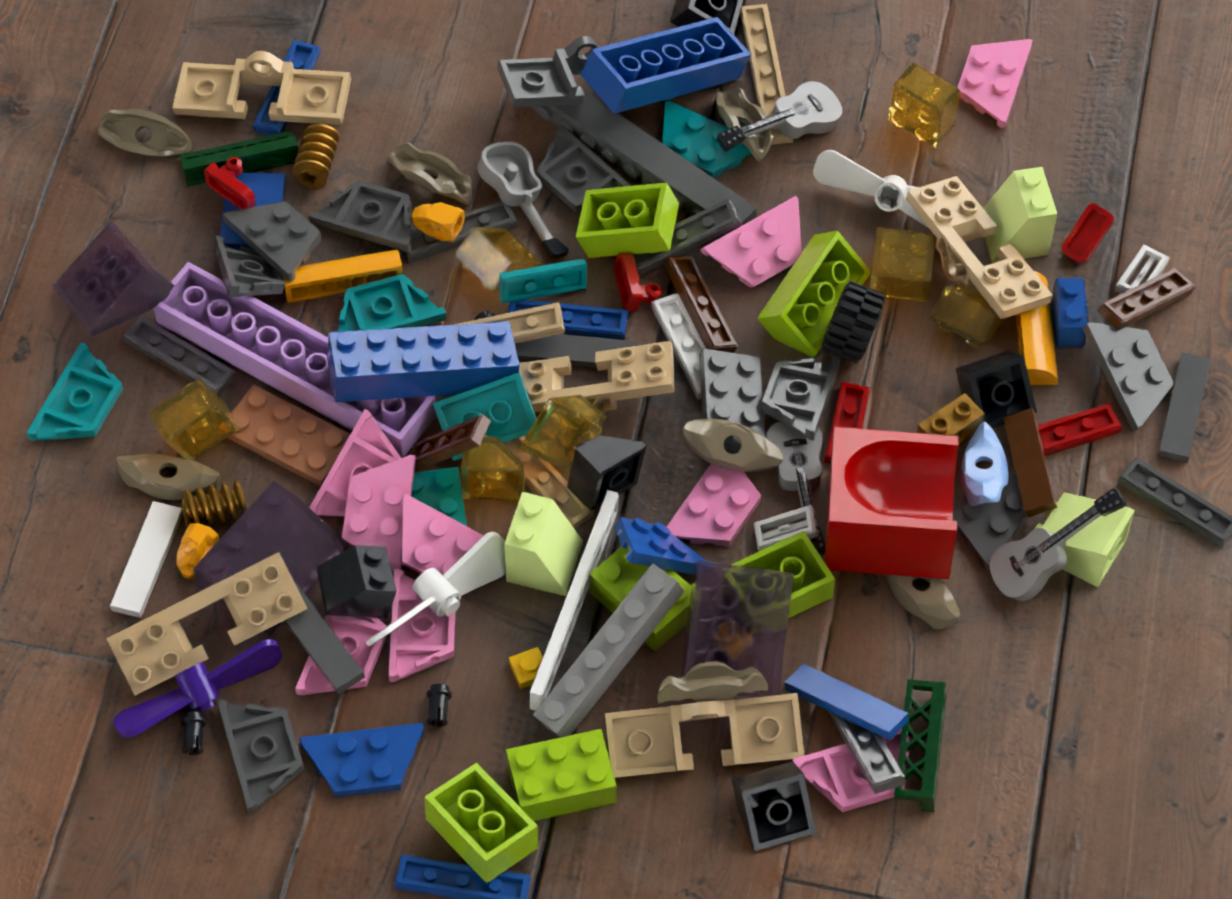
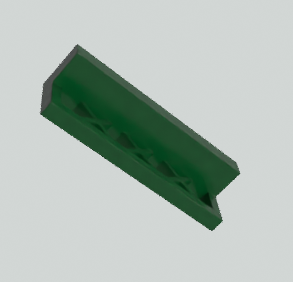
(255, 155)
(932, 747)

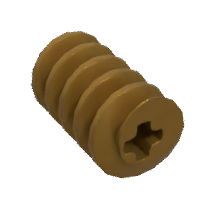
(315, 156)
(213, 503)

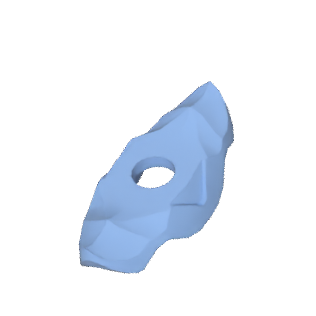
(984, 484)

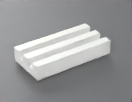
(1154, 255)
(783, 532)

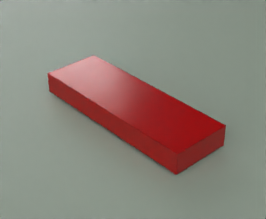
(849, 410)
(1079, 429)

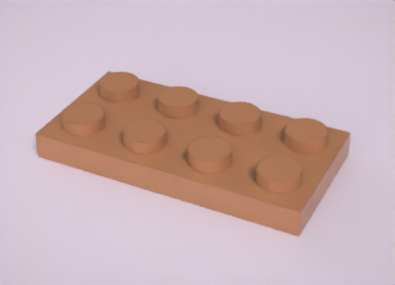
(287, 435)

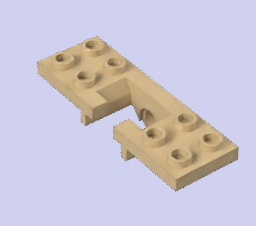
(303, 94)
(958, 218)
(631, 374)
(159, 646)
(651, 739)

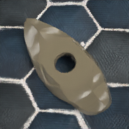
(735, 107)
(122, 126)
(417, 166)
(707, 440)
(144, 474)
(932, 605)
(711, 682)

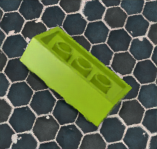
(810, 292)

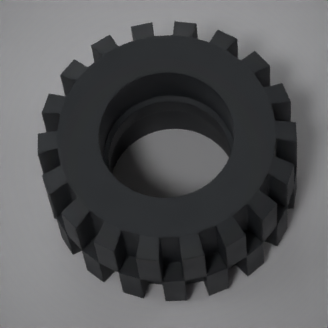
(853, 322)

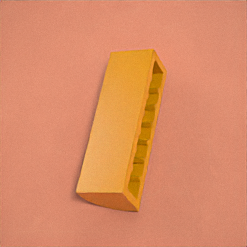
(337, 275)
(1037, 343)

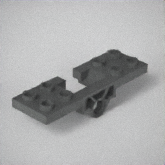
(547, 79)

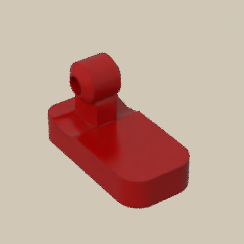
(229, 187)
(1087, 233)
(628, 284)

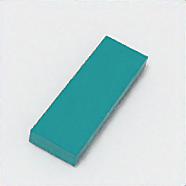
(542, 280)

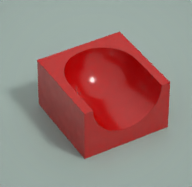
(891, 503)

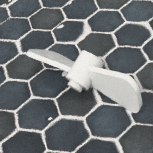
(840, 172)
(443, 592)

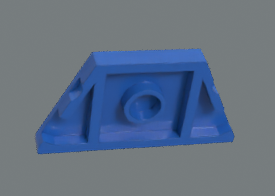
(655, 545)
(365, 758)

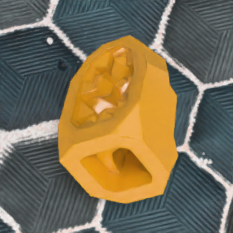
(439, 220)
(194, 546)

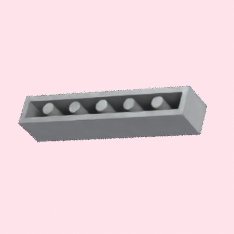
(608, 652)

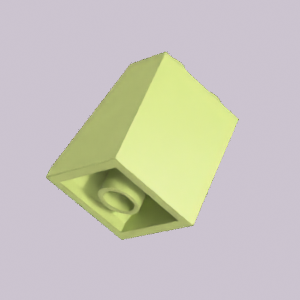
(1022, 214)
(1096, 545)
(541, 546)

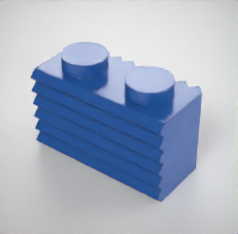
(1069, 312)

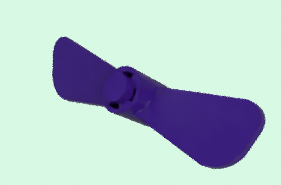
(198, 688)

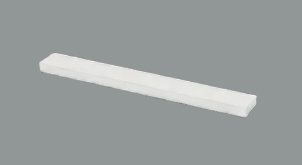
(574, 600)

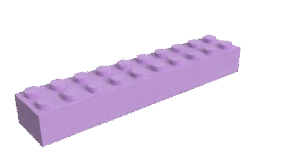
(279, 354)

